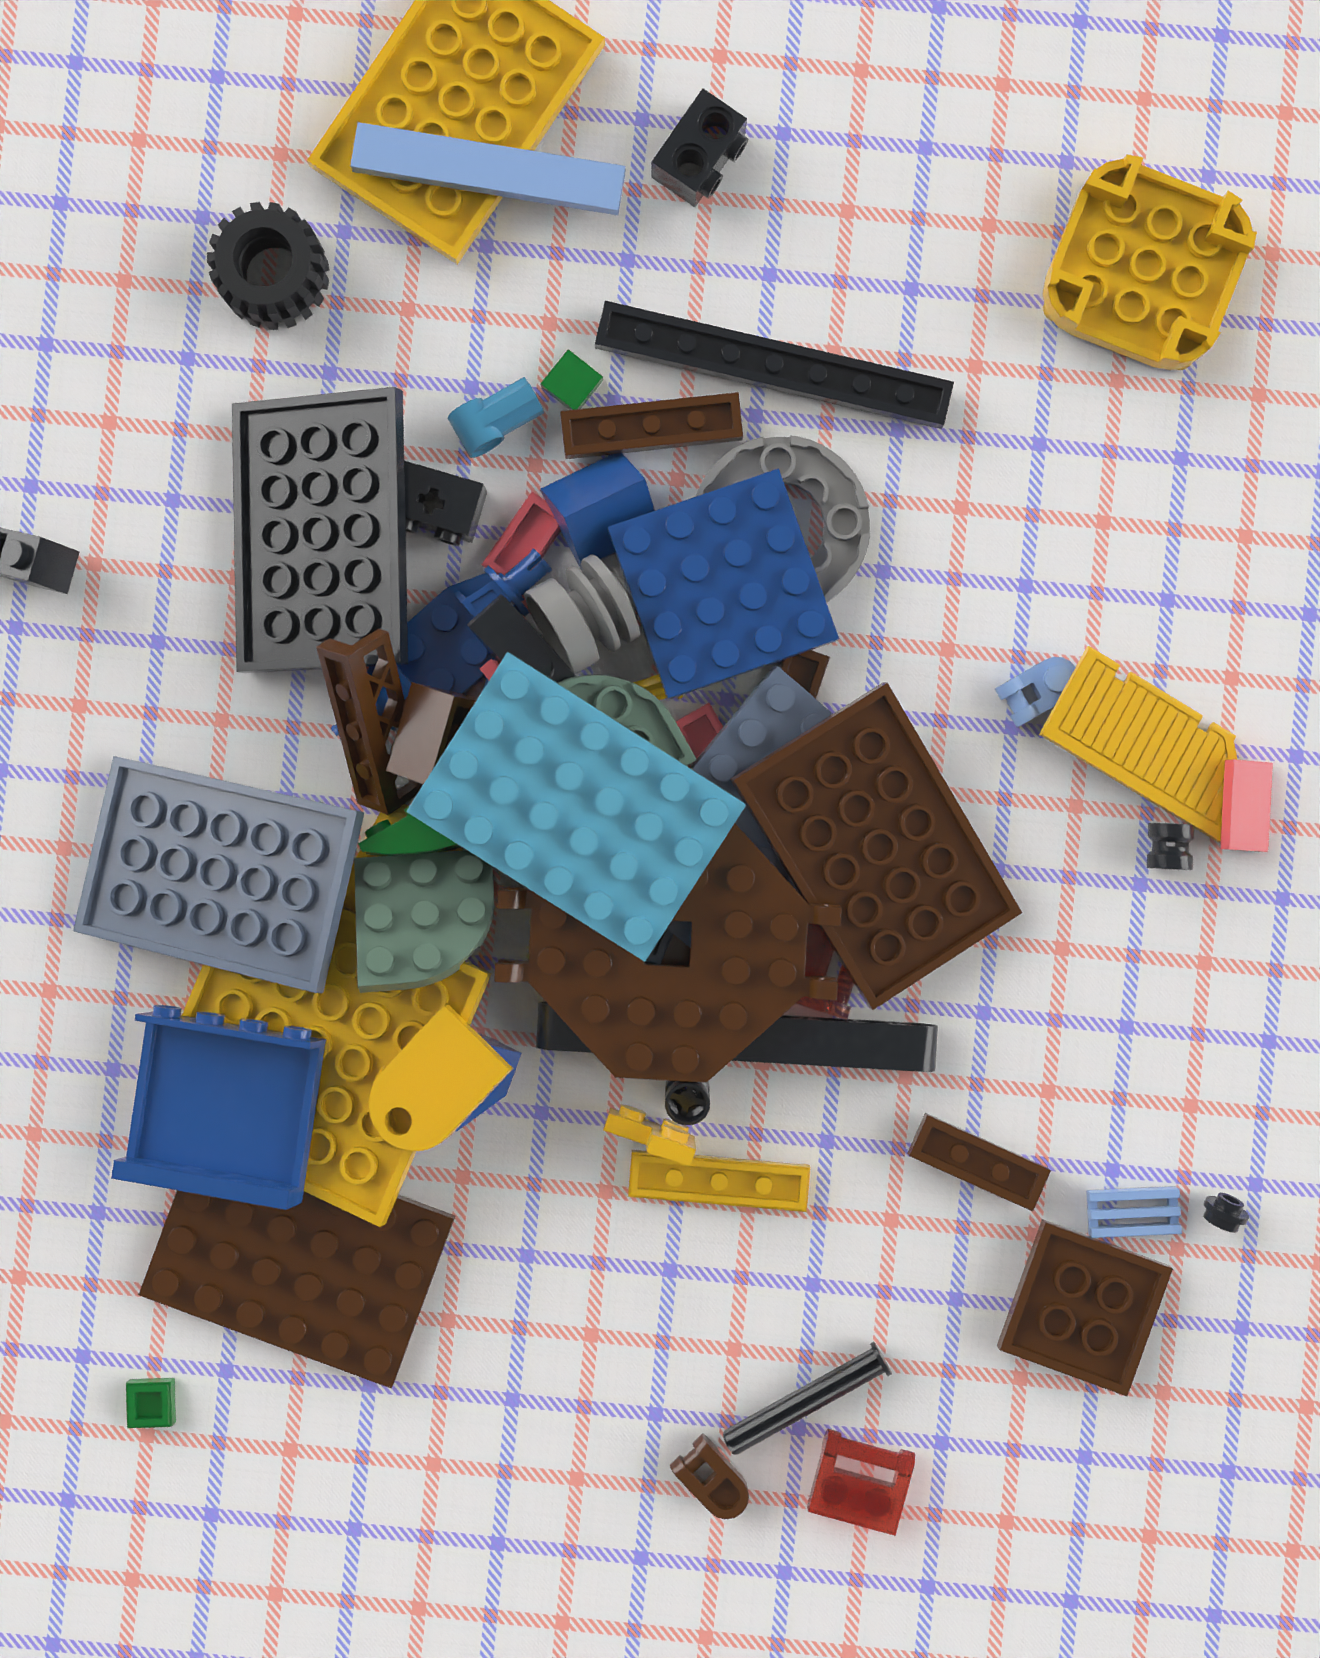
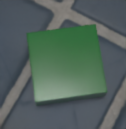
(571, 381)
(150, 1402)

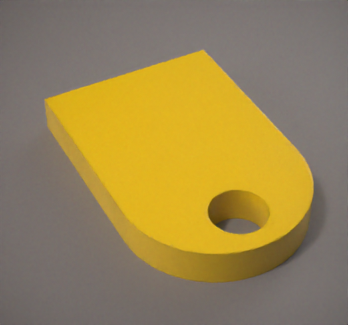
(437, 1080)

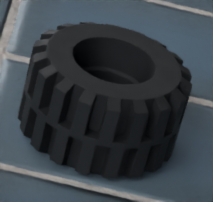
(247, 237)

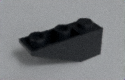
(36, 561)

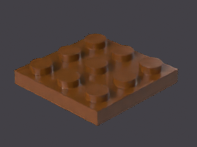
(1084, 1307)

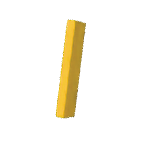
(721, 1181)

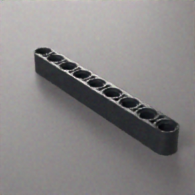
(802, 1042)

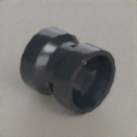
(1170, 857)
(687, 1106)

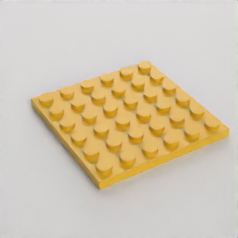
(362, 1034)

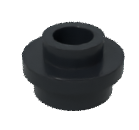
(1225, 1212)

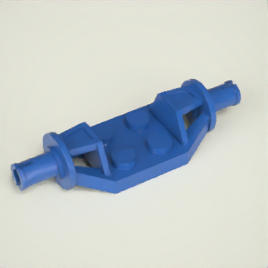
(442, 645)

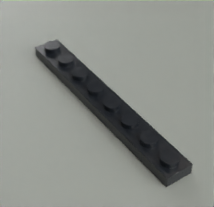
(774, 364)

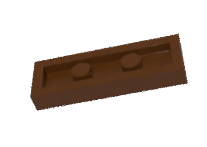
(979, 1162)

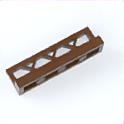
(358, 723)

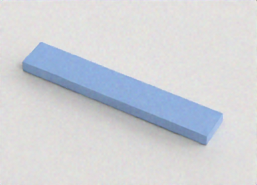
(488, 168)

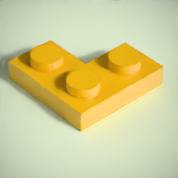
(664, 1140)

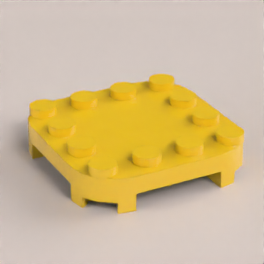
(1147, 264)

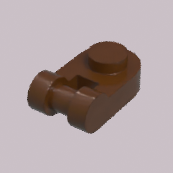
(723, 1491)

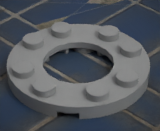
(827, 481)

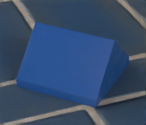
(596, 499)

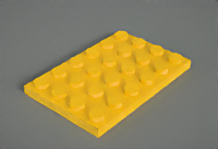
(466, 74)

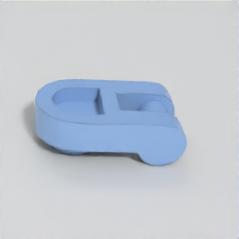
(1047, 682)

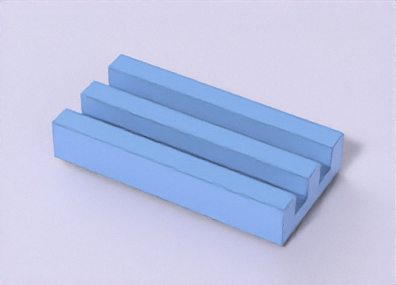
(1171, 1211)

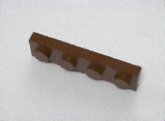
(651, 425)

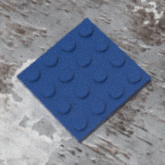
(723, 584)

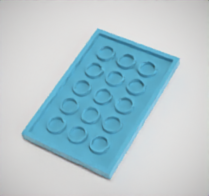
(576, 807)

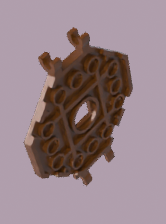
(674, 1017)

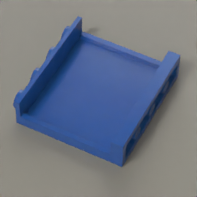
(223, 1108)

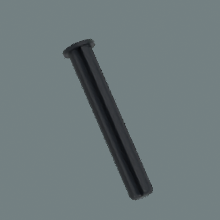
(806, 1400)

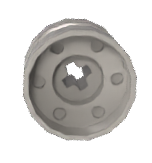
(589, 611)

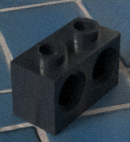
(690, 144)

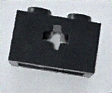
(461, 500)

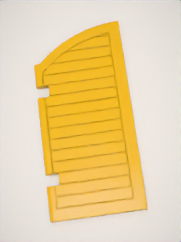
(1143, 741)

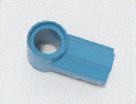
(485, 422)

